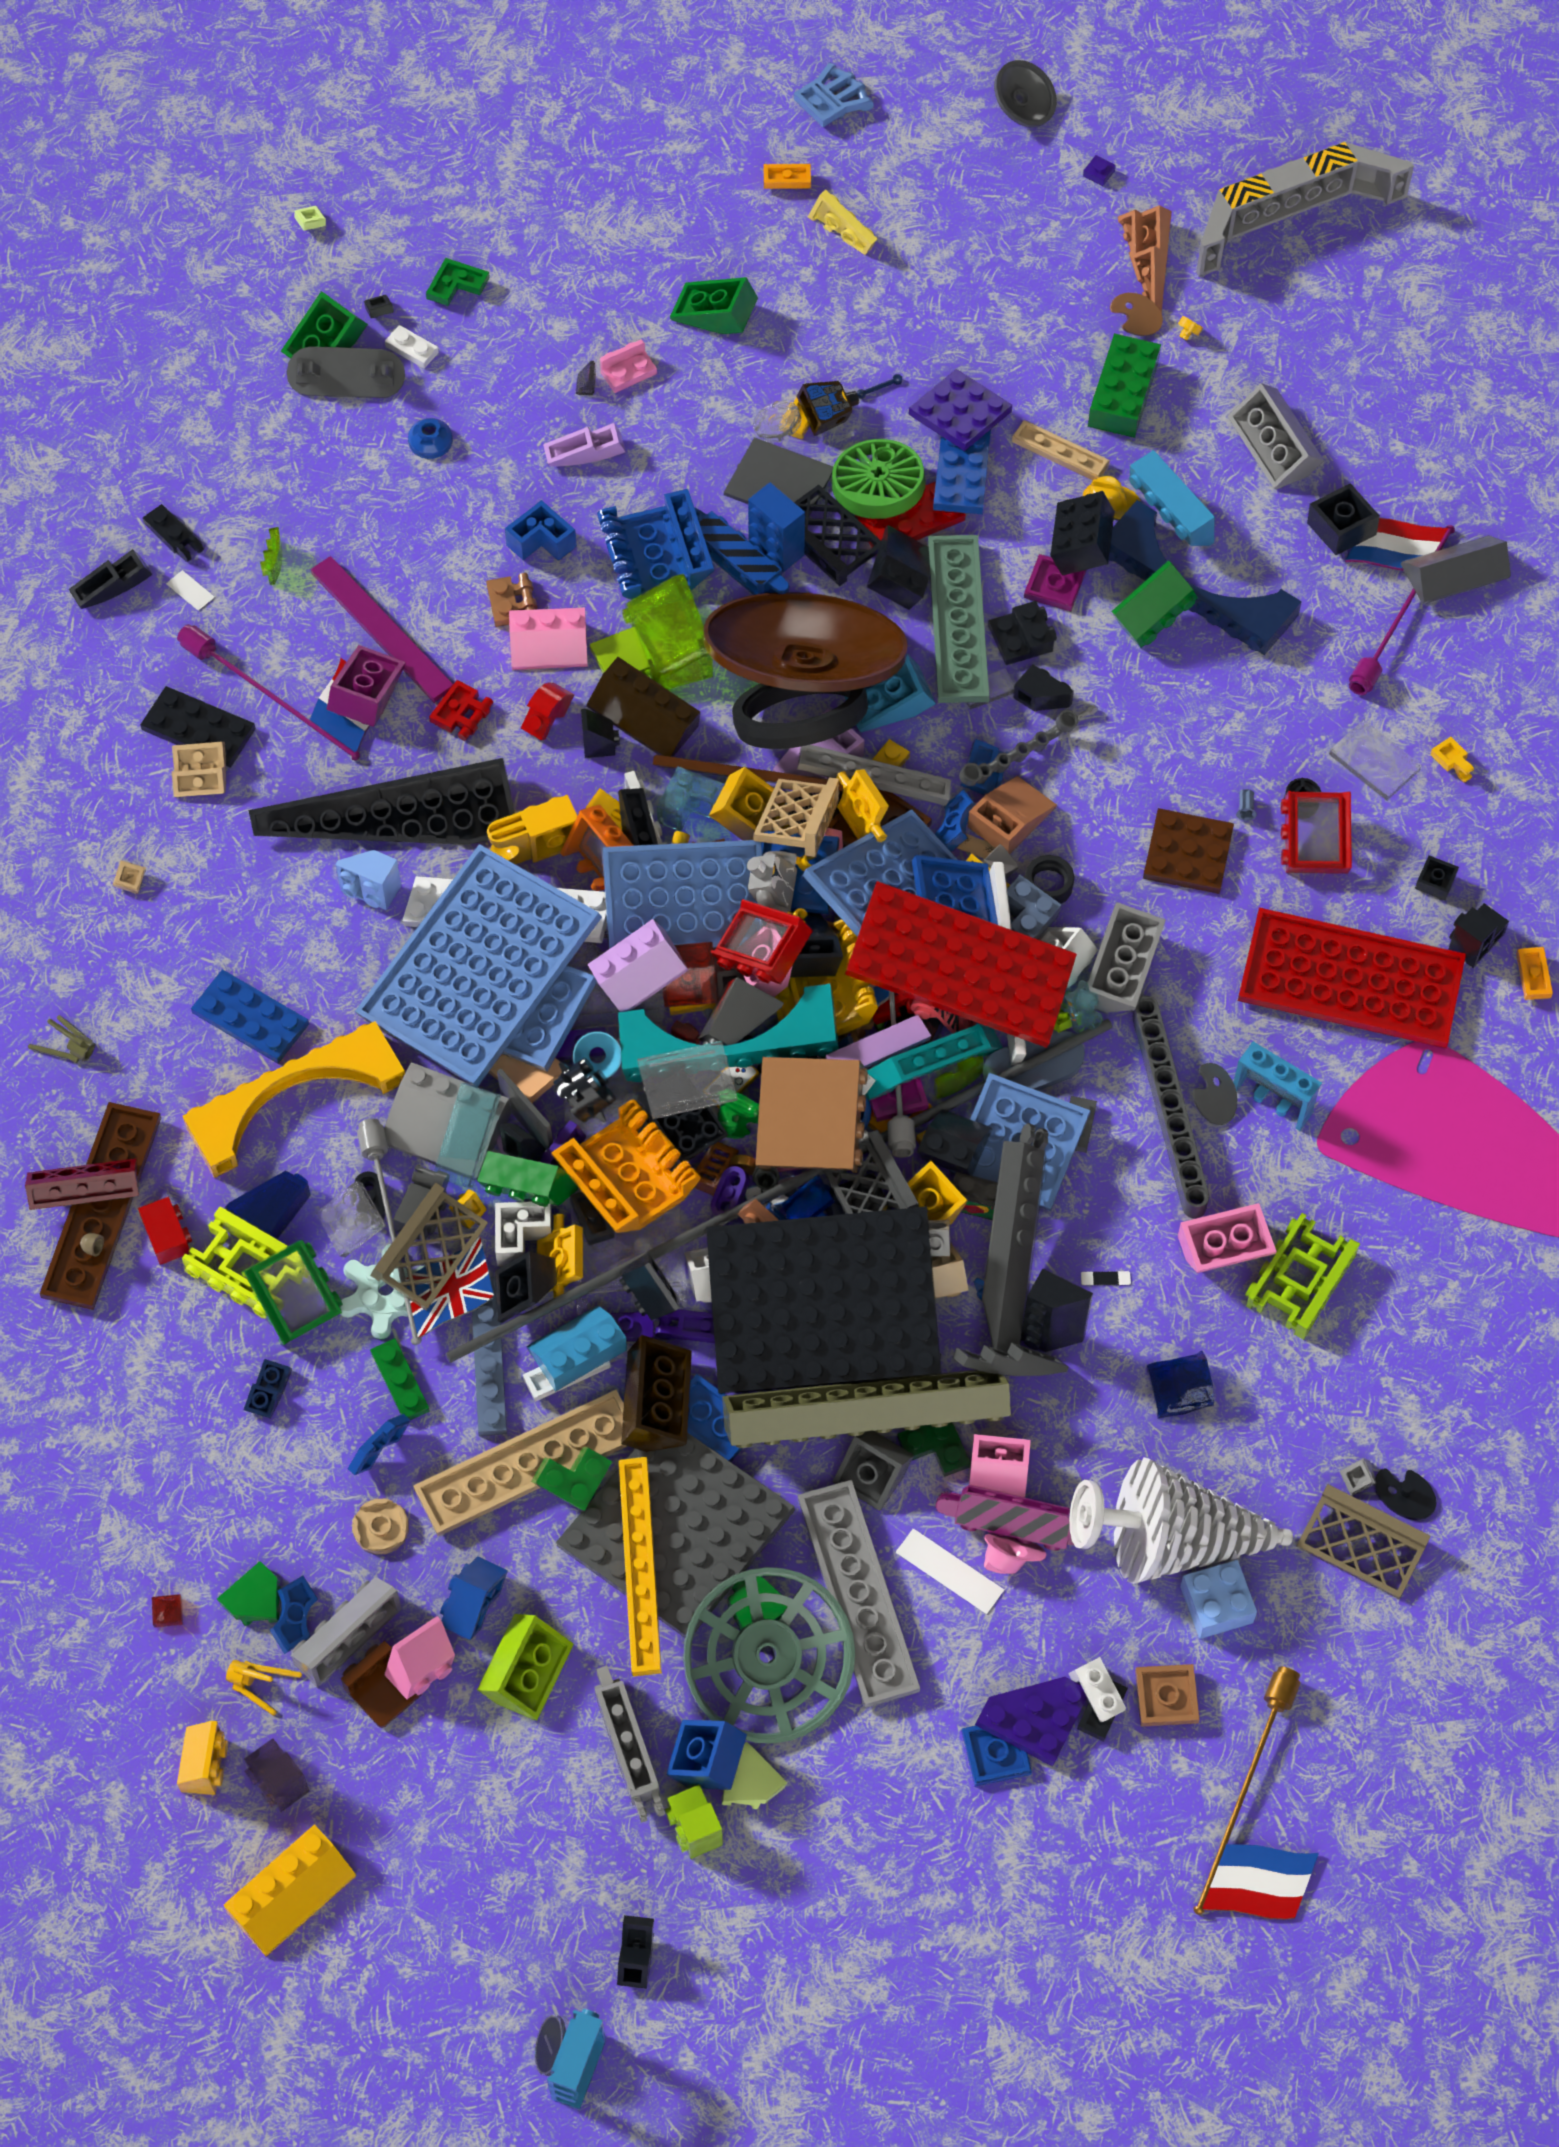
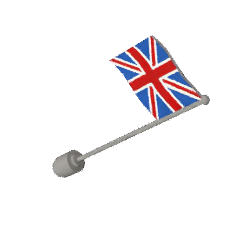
(469, 1283)

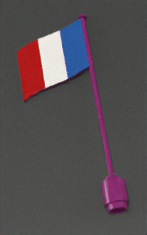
(338, 729)

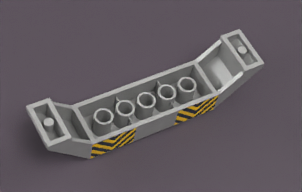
(1297, 188)

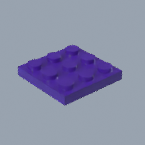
(960, 409)

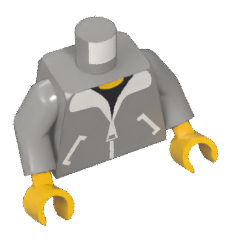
(774, 879)

